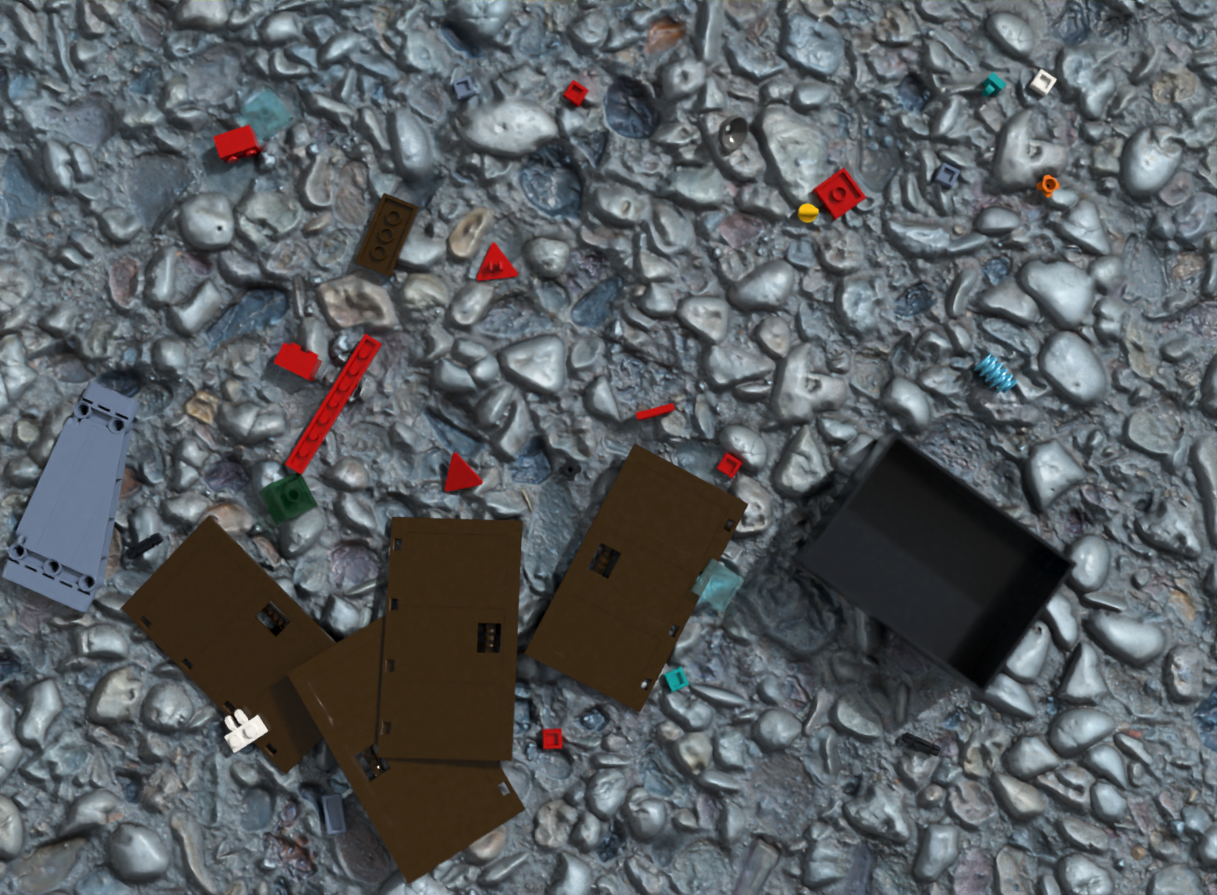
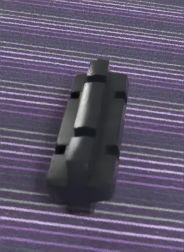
(144, 546)
(921, 744)

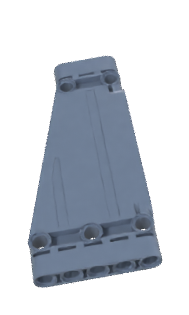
(75, 503)

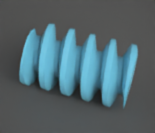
(995, 374)

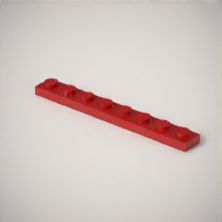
(333, 404)

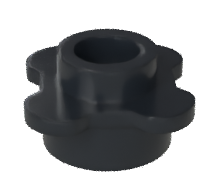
(570, 464)

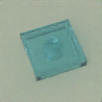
(266, 114)
(717, 584)

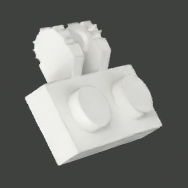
(246, 733)

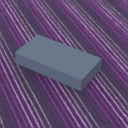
(334, 813)

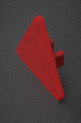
(496, 265)
(460, 475)

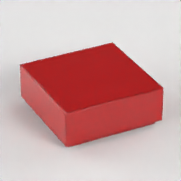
(575, 93)
(729, 465)
(552, 738)

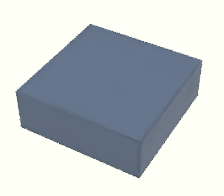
(464, 88)
(947, 175)

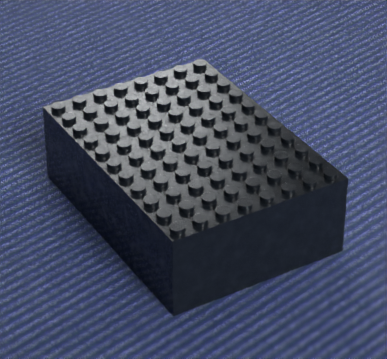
(934, 561)

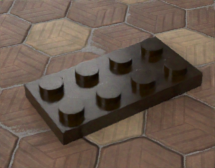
(387, 235)

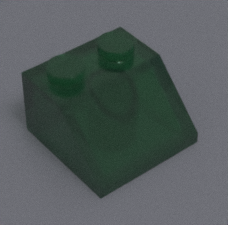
(287, 498)

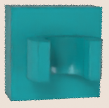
(993, 85)

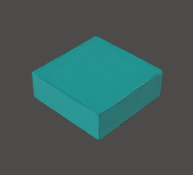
(676, 679)

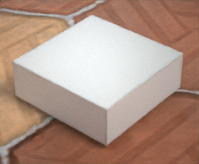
(1042, 83)

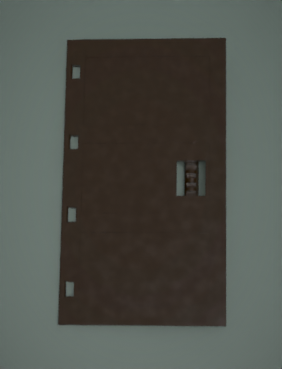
(206, 612)
(618, 626)
(442, 691)
(419, 805)

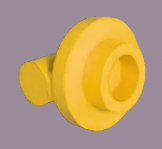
(807, 213)

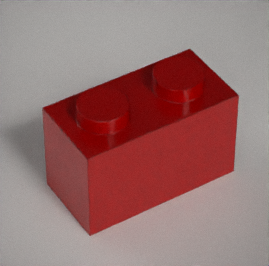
(237, 144)
(297, 361)

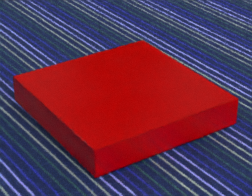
(839, 193)

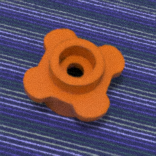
(1048, 180)

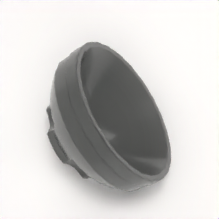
(737, 133)

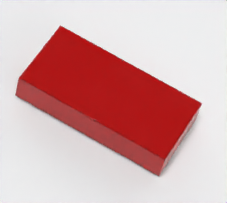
(655, 412)

